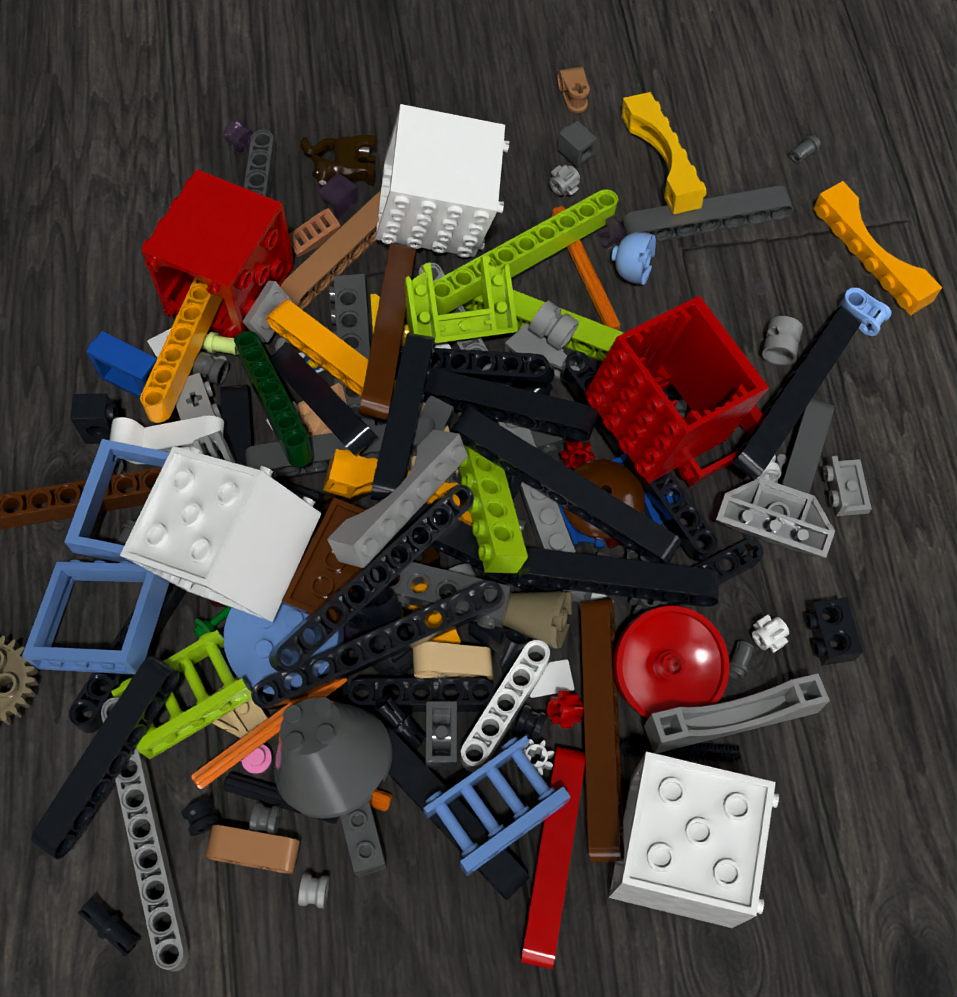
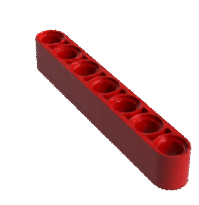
(553, 863)

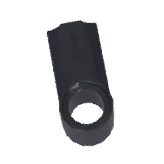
(504, 643)

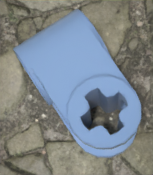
(866, 309)

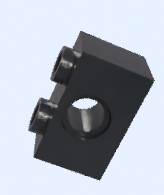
(93, 416)

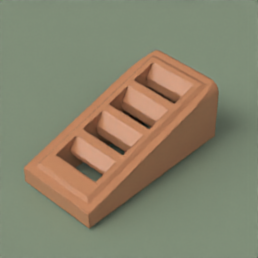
(317, 222)

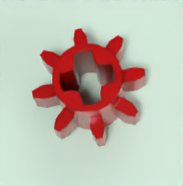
(576, 447)
(565, 709)

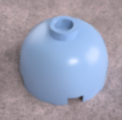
(634, 257)

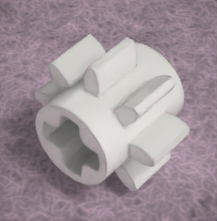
(770, 633)
(539, 749)

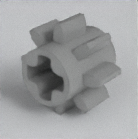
(564, 180)

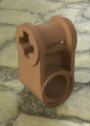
(574, 88)

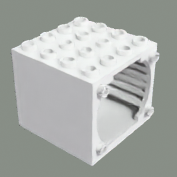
(440, 181)
(222, 532)
(694, 841)

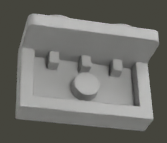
(268, 300)
(847, 487)

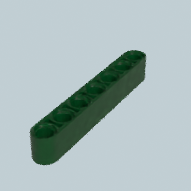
(274, 399)

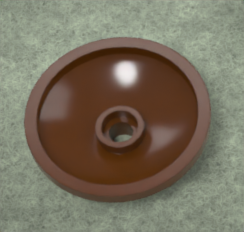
(618, 481)

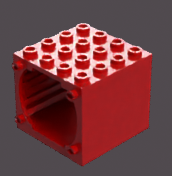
(225, 240)
(703, 366)

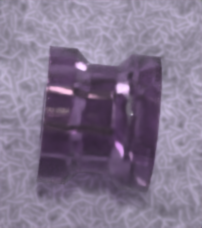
(238, 135)

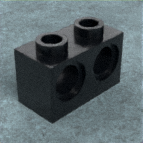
(841, 631)

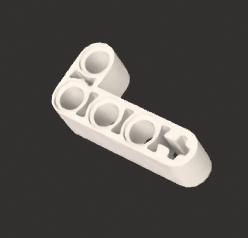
(166, 435)

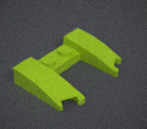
(495, 319)

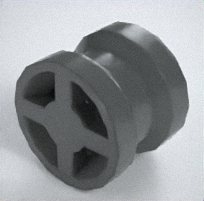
(265, 818)

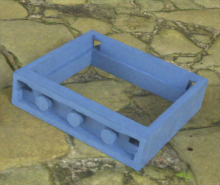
(93, 494)
(139, 634)

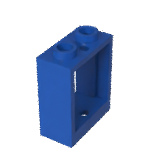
(120, 363)

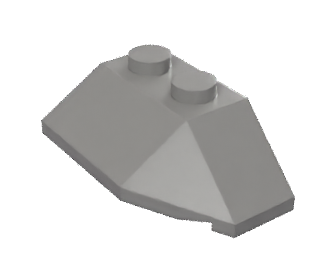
(778, 516)

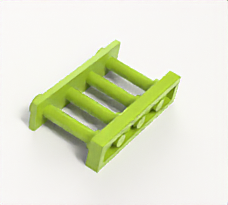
(207, 707)

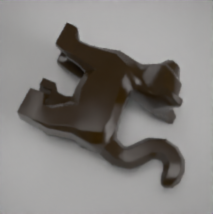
(348, 161)

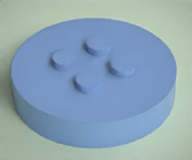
(252, 638)

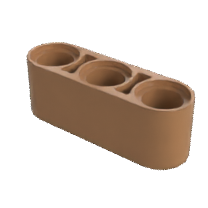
(252, 849)

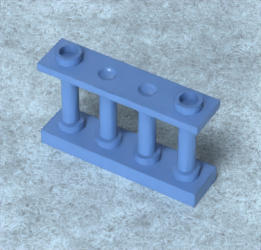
(524, 817)

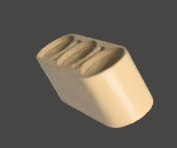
(452, 661)

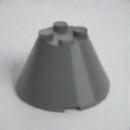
(330, 757)

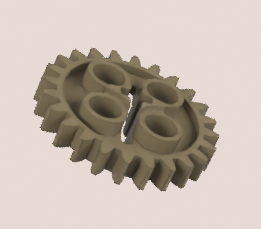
(16, 670)

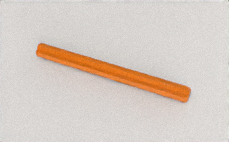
(591, 281)
(252, 740)

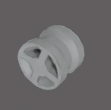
(313, 890)

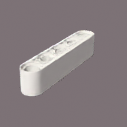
(507, 691)

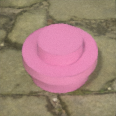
(258, 760)

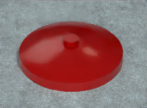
(670, 661)

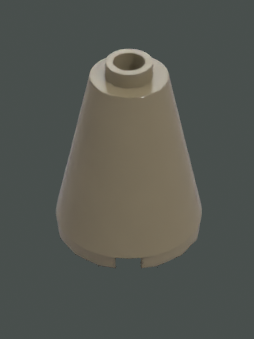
(540, 616)

